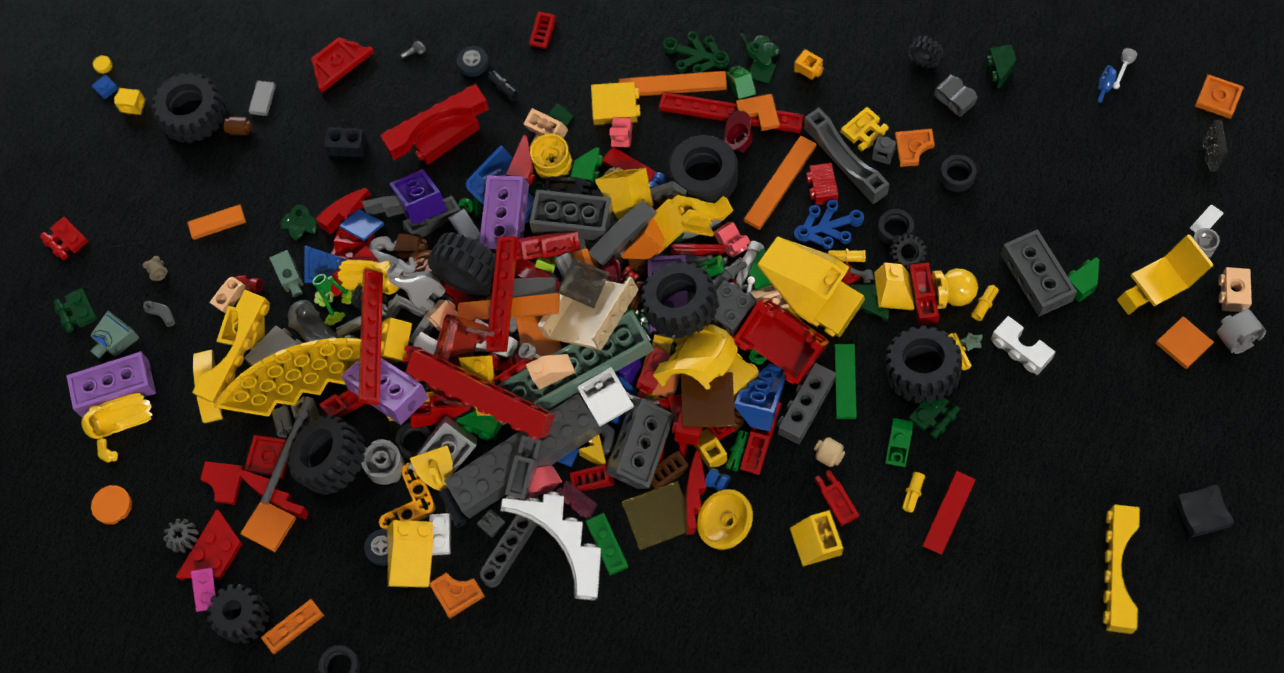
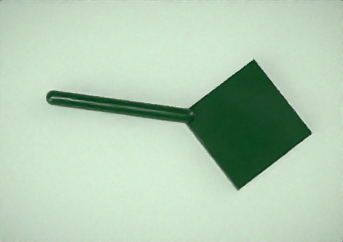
(760, 71)

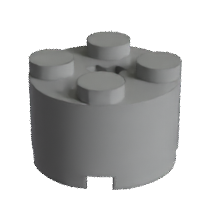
(1240, 331)
(374, 464)

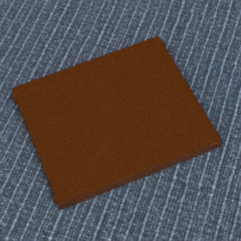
(710, 406)

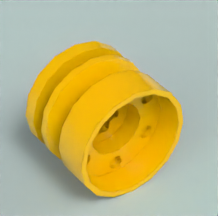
(548, 149)

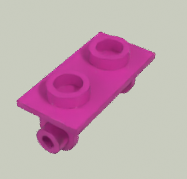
(203, 588)

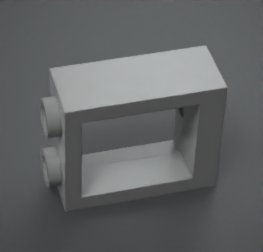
(399, 302)

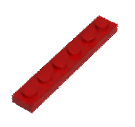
(502, 293)

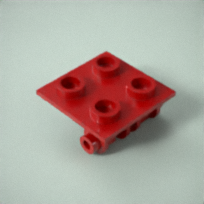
(512, 367)

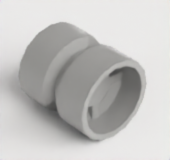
(1207, 240)

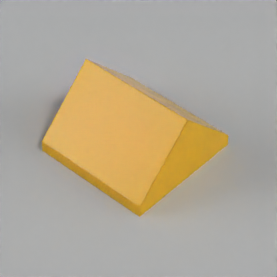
(230, 326)

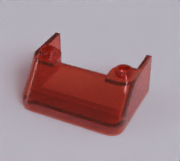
(458, 340)

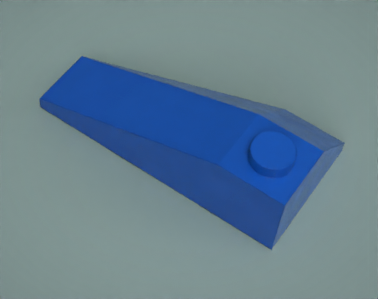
(761, 398)

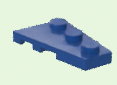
(320, 262)

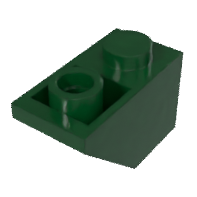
(1001, 62)

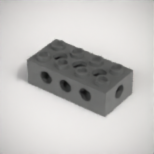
(1038, 273)
(640, 444)

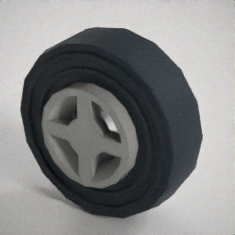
(466, 58)
(374, 547)

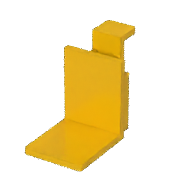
(690, 216)
(1167, 276)

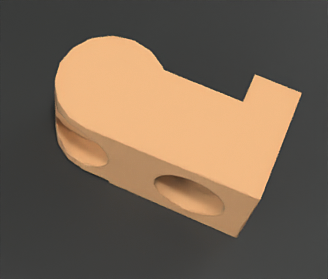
(228, 294)

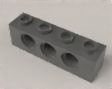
(796, 430)

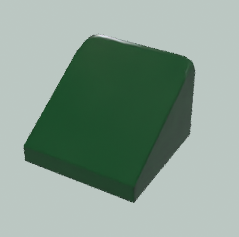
(561, 114)

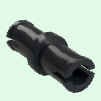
(503, 85)
(452, 508)

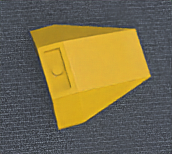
(802, 275)

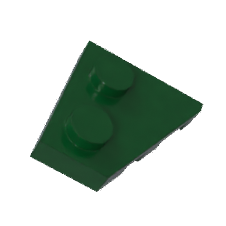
(870, 304)

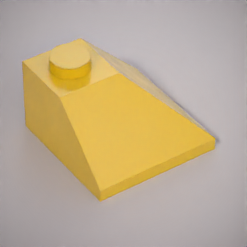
(894, 287)

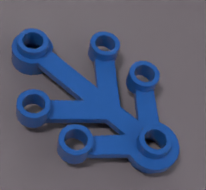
(826, 226)

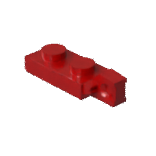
(646, 380)

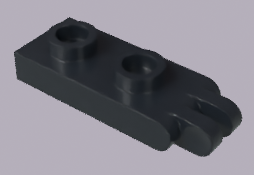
(568, 185)

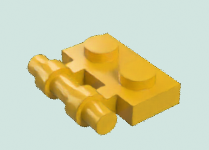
(860, 125)

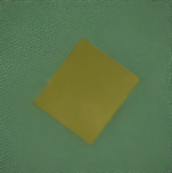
(656, 515)

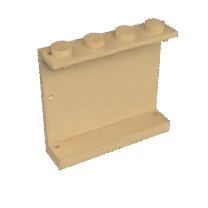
(589, 325)

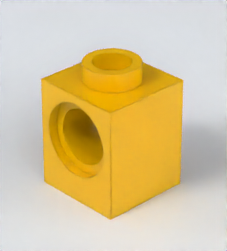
(129, 101)

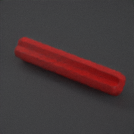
(696, 249)

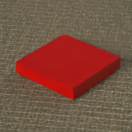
(264, 455)

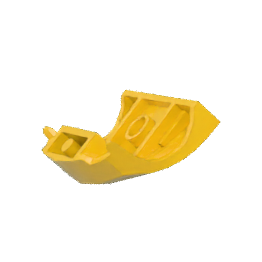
(700, 356)

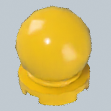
(955, 287)

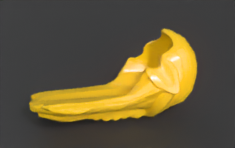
(352, 274)
(116, 415)

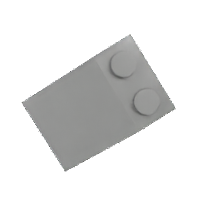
(456, 437)

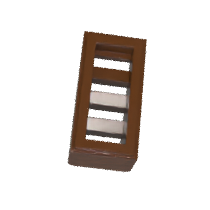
(670, 476)

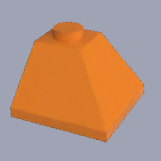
(646, 244)

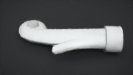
(750, 256)

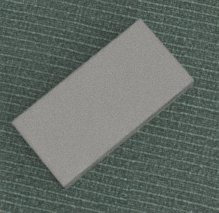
(262, 98)

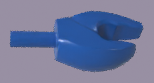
(1106, 81)

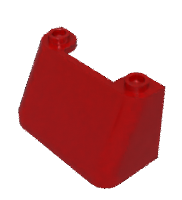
(781, 339)

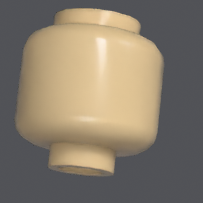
(829, 452)

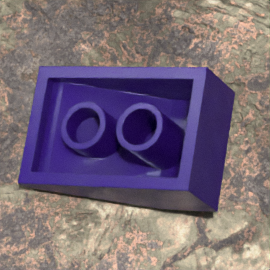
(418, 197)

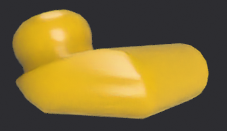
(104, 453)

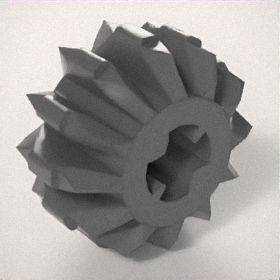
(173, 535)

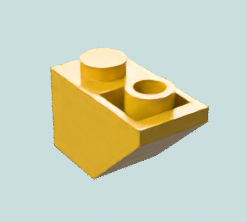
(711, 450)

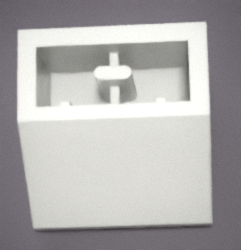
(605, 396)

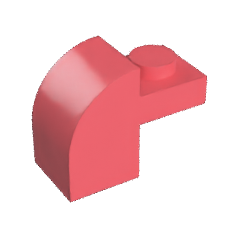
(621, 132)
(731, 239)
(544, 481)

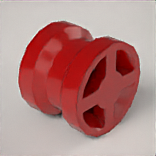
(628, 272)
(408, 353)

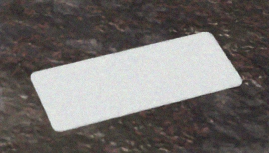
(1207, 219)

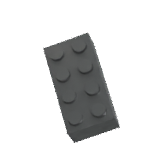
(571, 212)

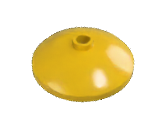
(717, 515)

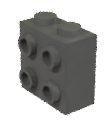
(733, 307)

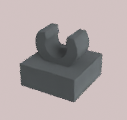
(491, 523)

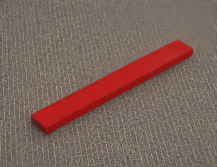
(722, 111)
(370, 338)

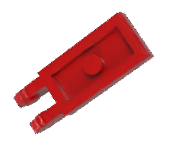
(837, 499)

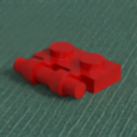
(68, 234)

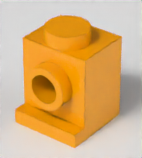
(808, 64)

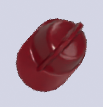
(738, 131)

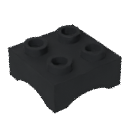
(1203, 511)

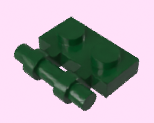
(81, 308)
(926, 414)

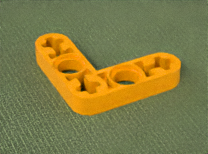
(415, 506)

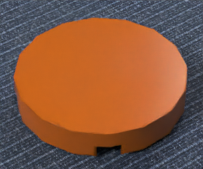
(111, 504)

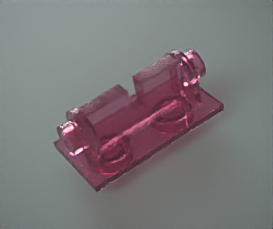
(577, 500)

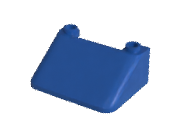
(495, 165)

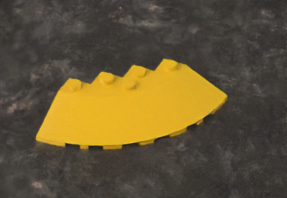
(288, 374)

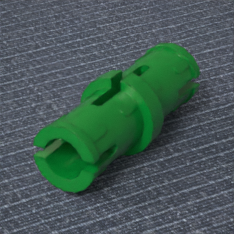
(737, 450)

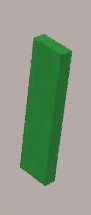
(845, 381)

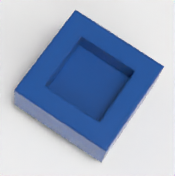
(104, 87)

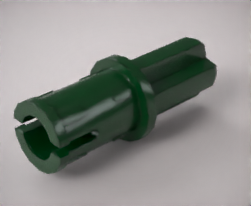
(641, 316)

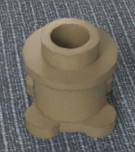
(155, 268)

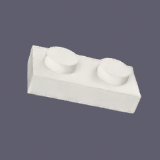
(441, 533)

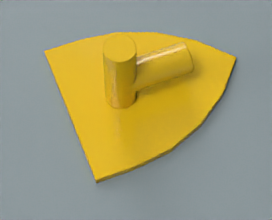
(434, 467)

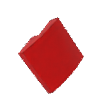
(348, 245)

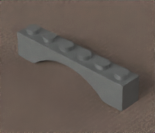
(867, 180)

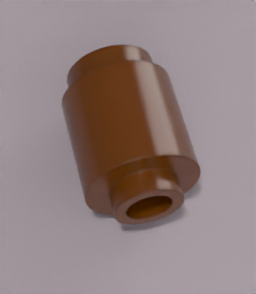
(238, 126)

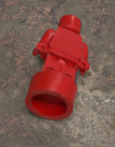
(255, 285)

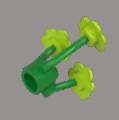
(325, 296)

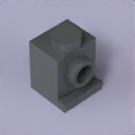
(886, 146)

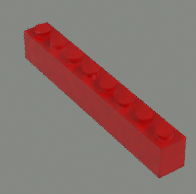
(480, 393)

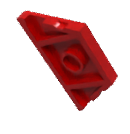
(337, 61)
(213, 549)

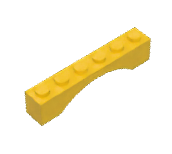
(250, 313)
(1121, 611)

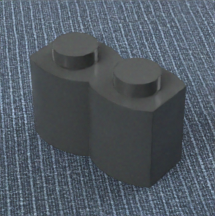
(955, 95)

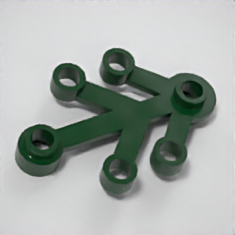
(698, 54)

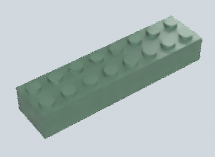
(623, 347)

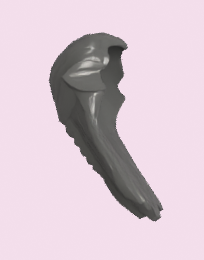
(308, 323)

